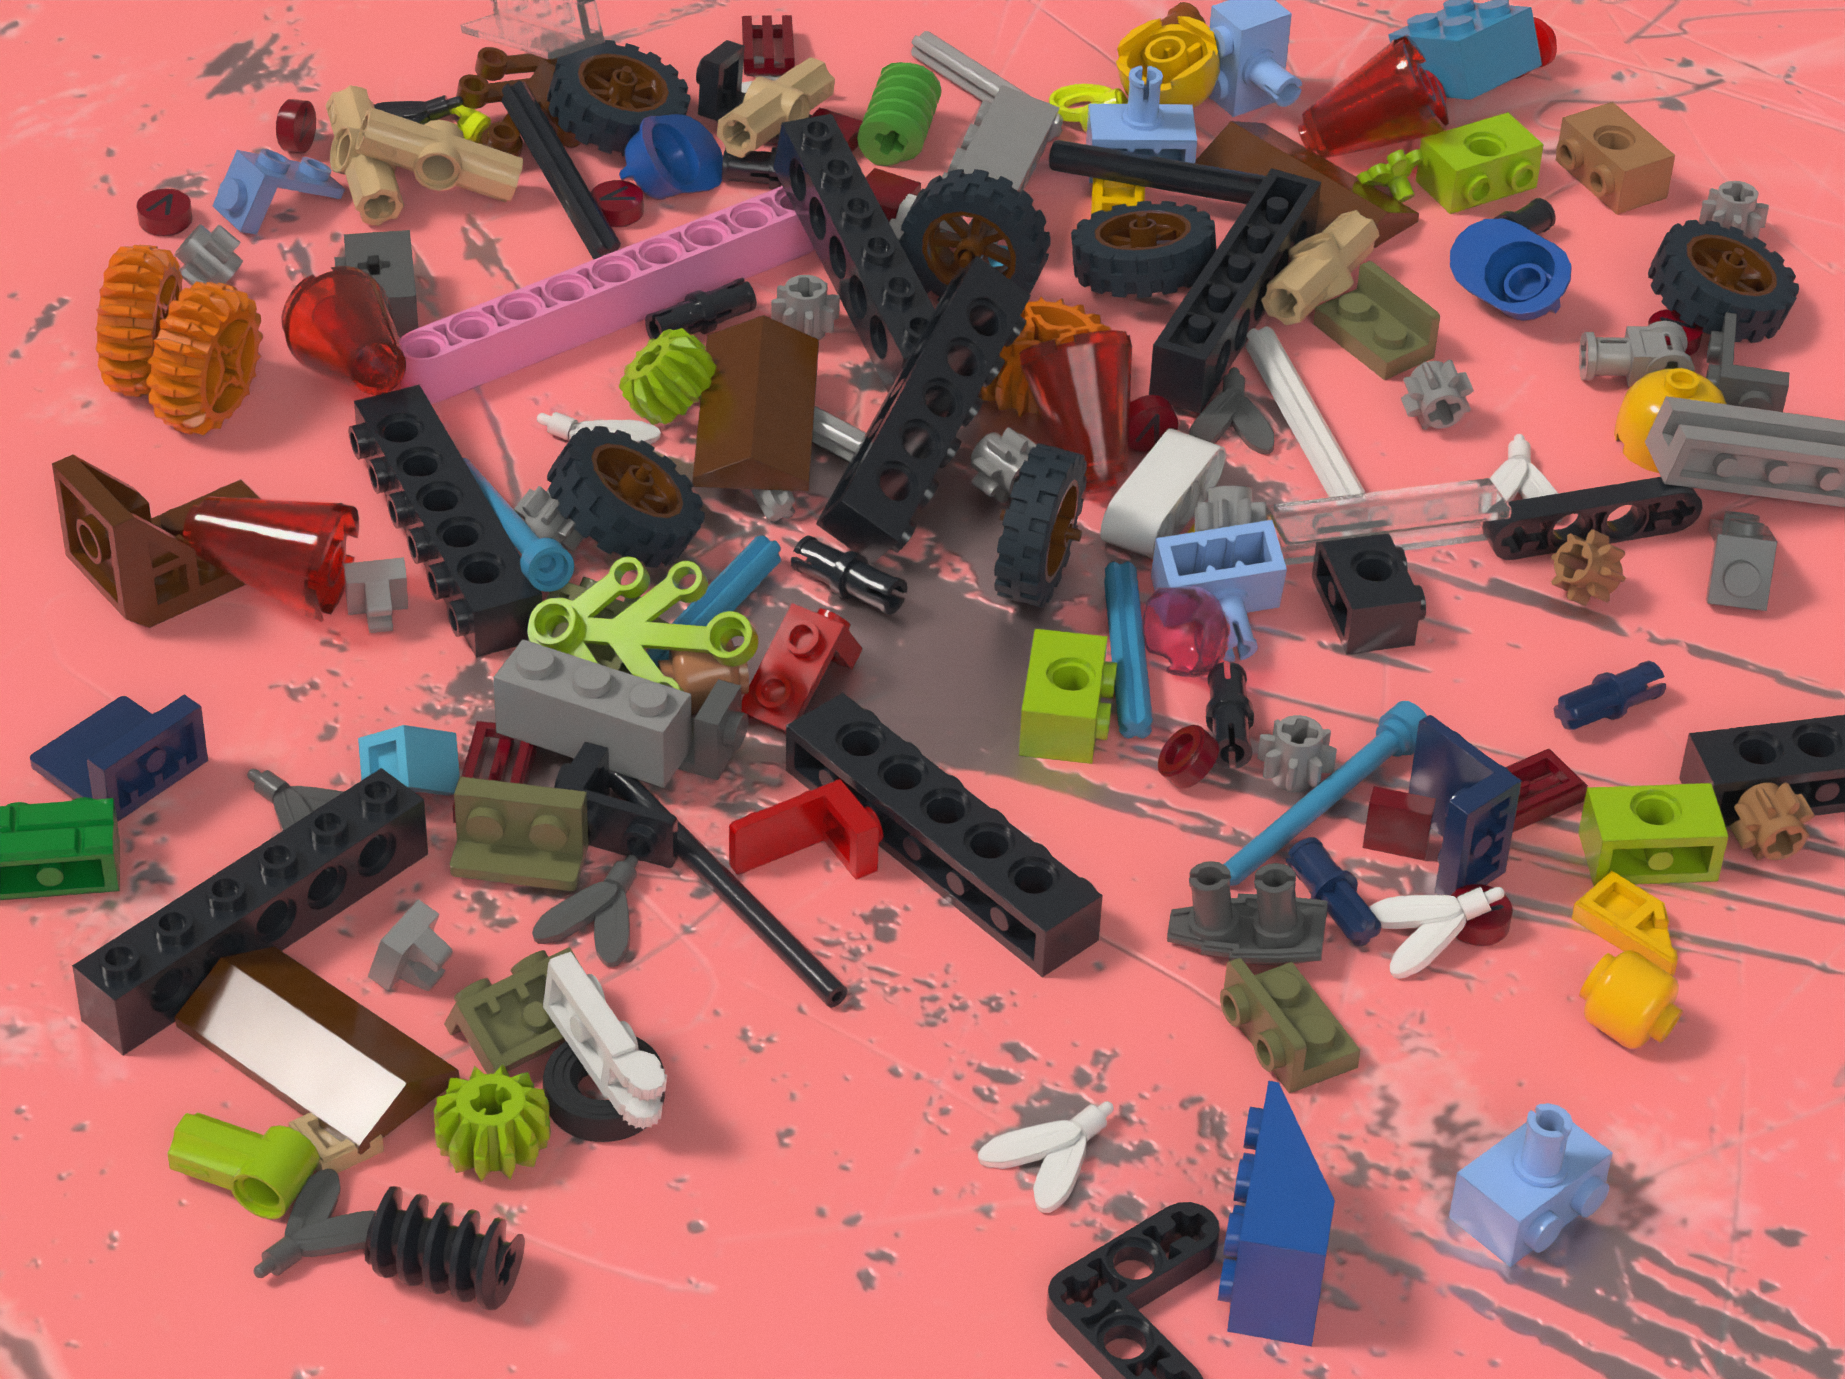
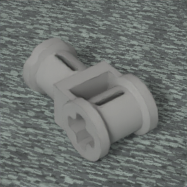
(1636, 354)

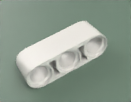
(1162, 492)

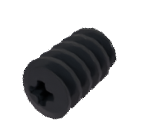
(442, 1252)

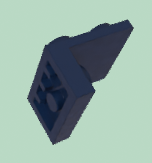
(126, 752)
(1472, 805)

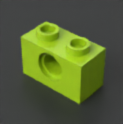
(1479, 162)
(1064, 696)
(1653, 833)

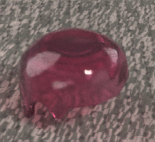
(1186, 629)

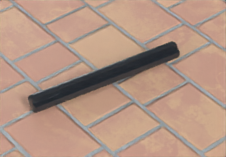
(559, 170)
(1153, 172)

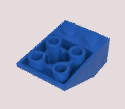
(1279, 1232)

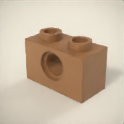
(1615, 157)

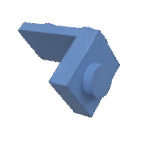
(254, 179)

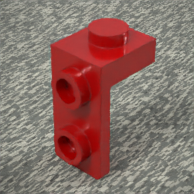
(797, 664)
(812, 817)

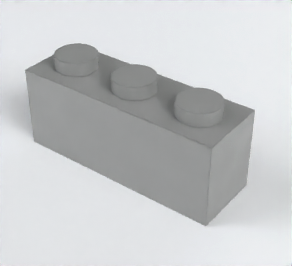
(570, 700)

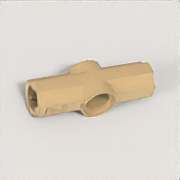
(774, 102)
(438, 155)
(369, 179)
(1320, 267)

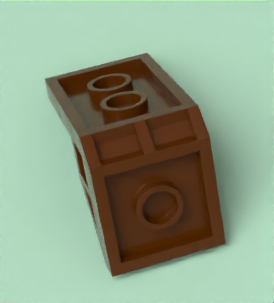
(128, 555)

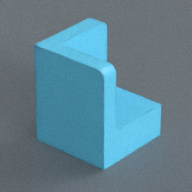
(415, 756)

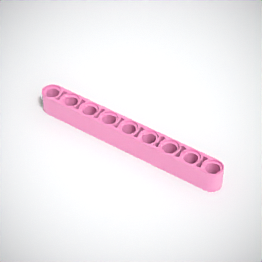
(601, 296)

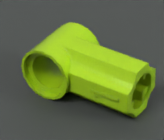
(257, 1168)

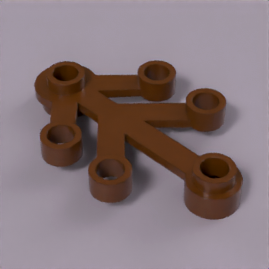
(476, 92)

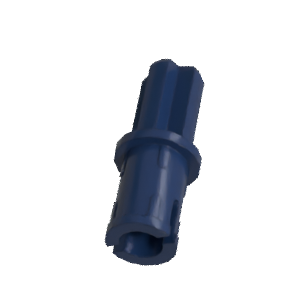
(1609, 695)
(1337, 886)

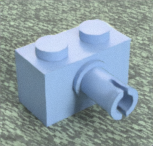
(1252, 55)
(1143, 123)
(1232, 562)
(1531, 1185)

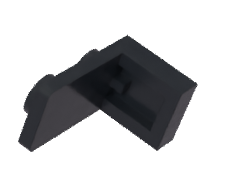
(721, 81)
(615, 822)

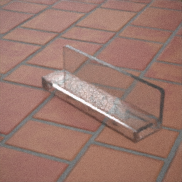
(540, 26)
(1412, 517)

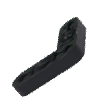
(1118, 1299)

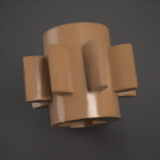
(1588, 567)
(1772, 821)

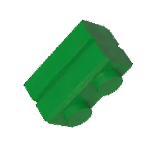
(59, 848)

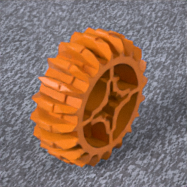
(131, 304)
(1043, 323)
(204, 357)

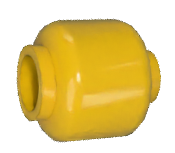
(1631, 999)

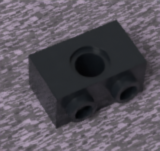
(1368, 592)

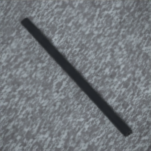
(740, 899)

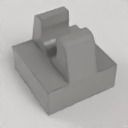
(376, 590)
(411, 951)

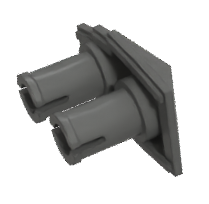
(1257, 927)

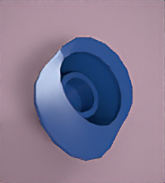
(672, 157)
(1511, 268)

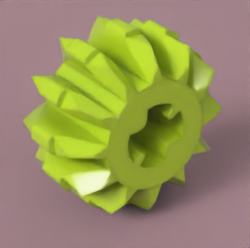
(667, 376)
(492, 1122)

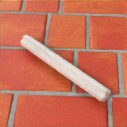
(1302, 414)

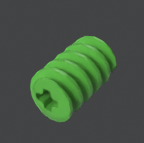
(899, 114)

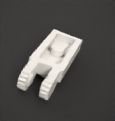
(604, 1043)

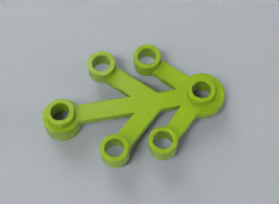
(634, 628)

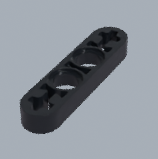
(1654, 512)

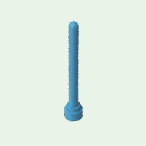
(542, 559)
(1393, 737)

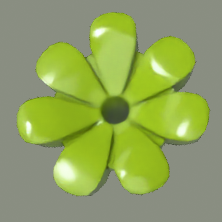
(1394, 173)

